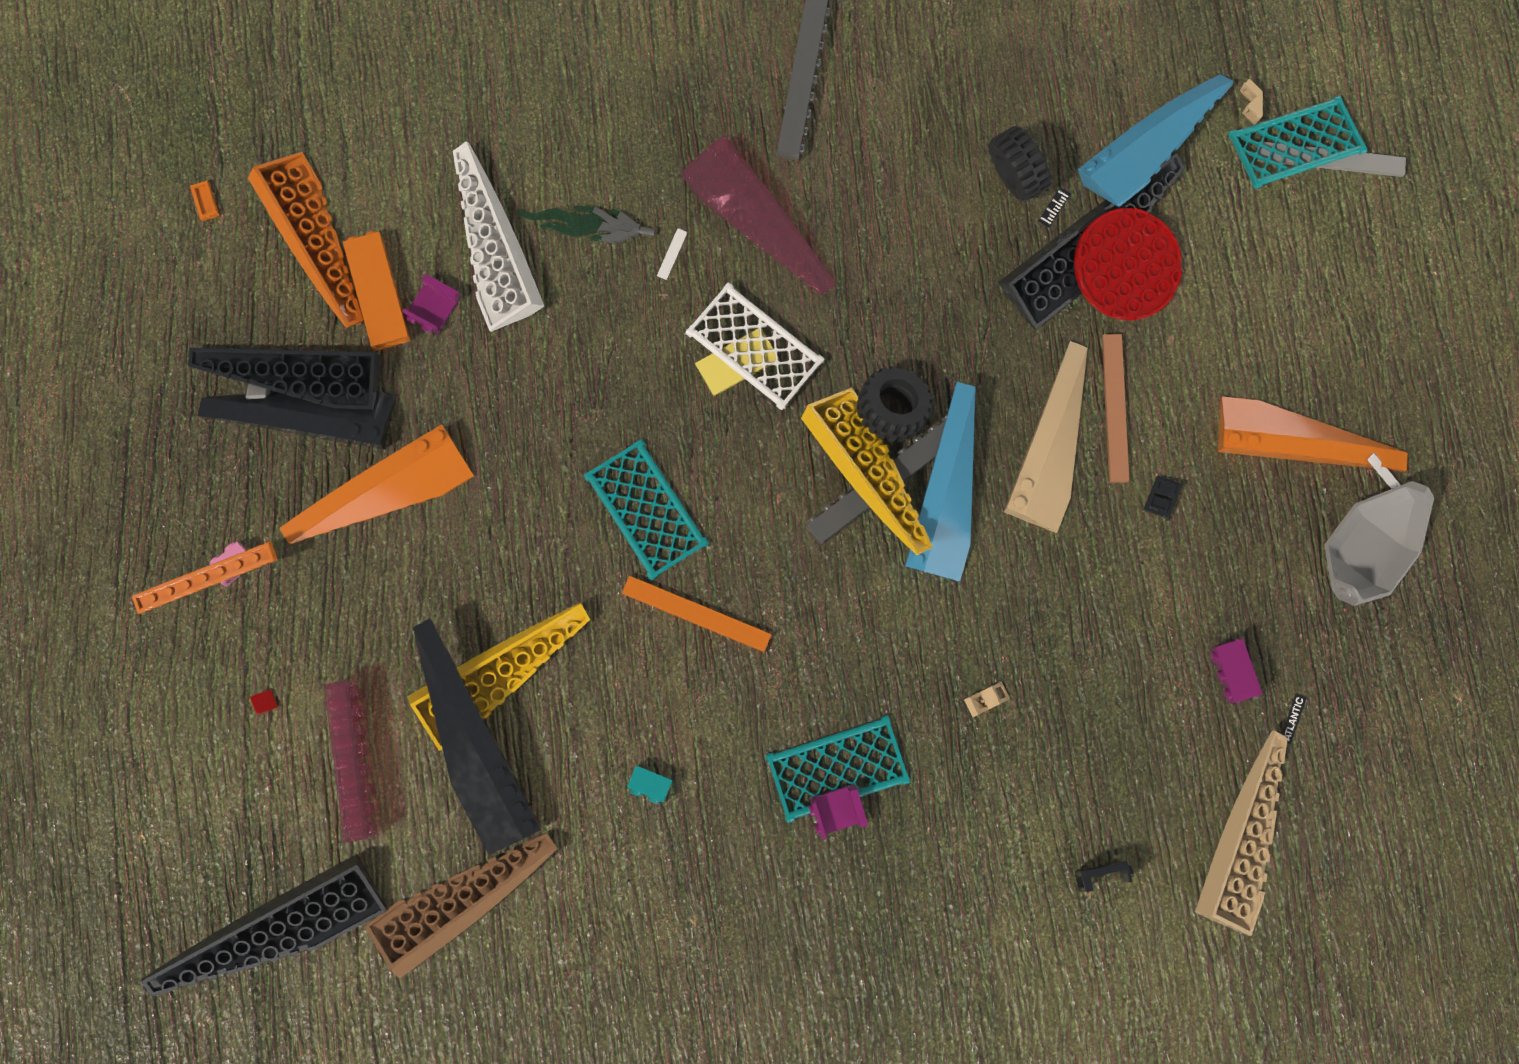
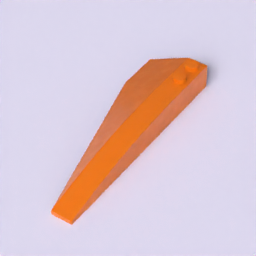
(300, 213)

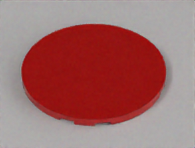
(1128, 264)

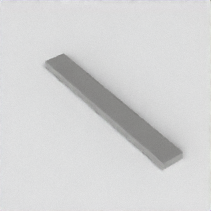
(1361, 163)

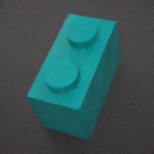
(649, 784)

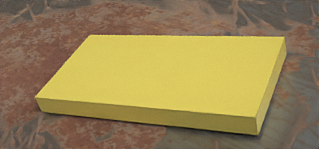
(721, 376)

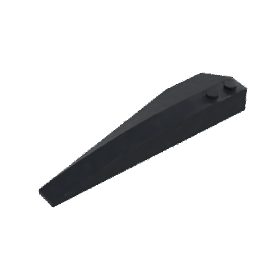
(320, 377)
(306, 418)

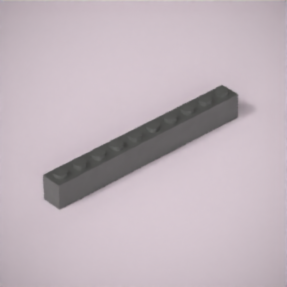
(802, 79)
(852, 505)

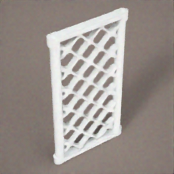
(729, 288)

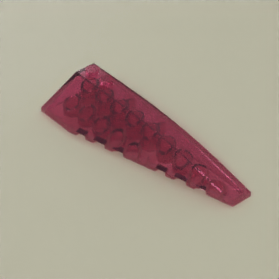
(737, 194)

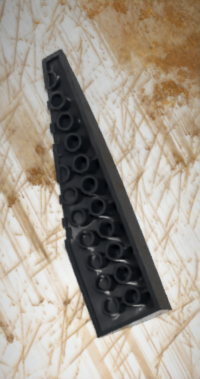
(282, 927)

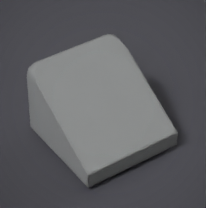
(256, 392)

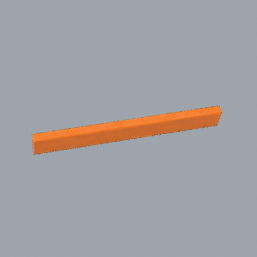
(204, 577)
(696, 614)

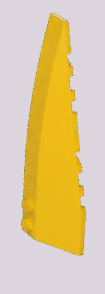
(866, 465)

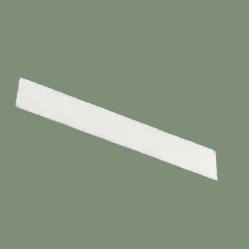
(672, 254)
(1383, 471)

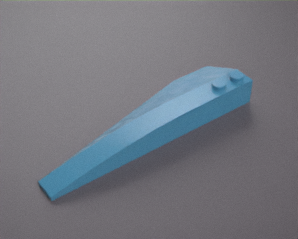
(1138, 153)
(949, 492)

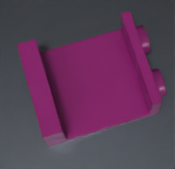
(432, 305)
(837, 810)

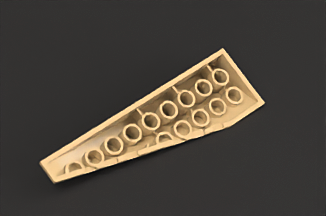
(1048, 467)

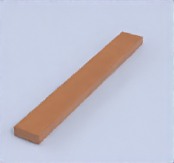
(1115, 408)

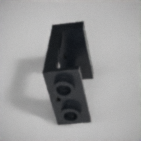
(1084, 876)

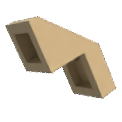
(1254, 94)
(987, 699)

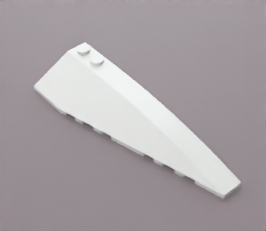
(501, 271)

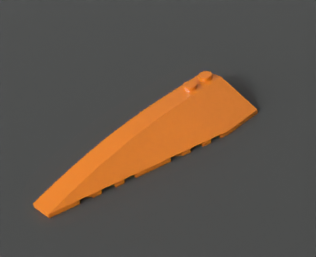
(1274, 432)
(407, 477)

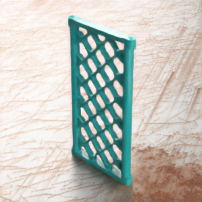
(1299, 165)
(640, 445)
(884, 721)

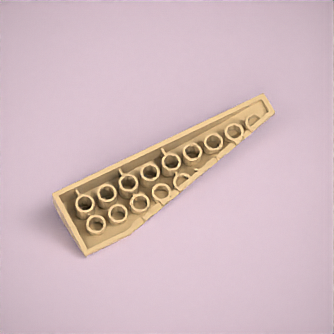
(1238, 868)

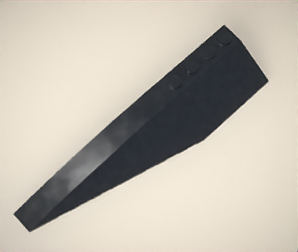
(1048, 277)
(471, 752)

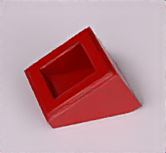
(263, 702)

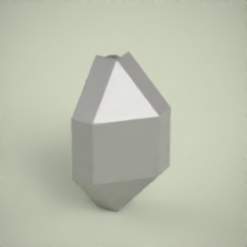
(1378, 543)

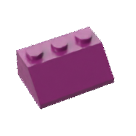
(1235, 671)

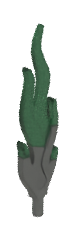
(597, 221)

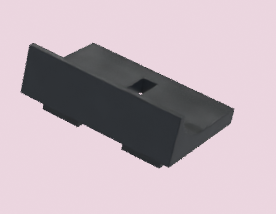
(1159, 505)

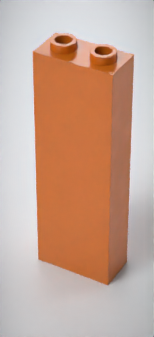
(376, 290)

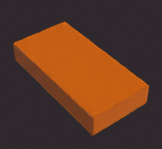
(204, 200)

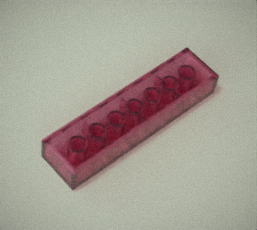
(350, 761)

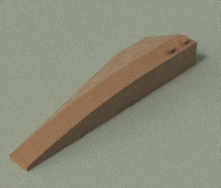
(431, 919)

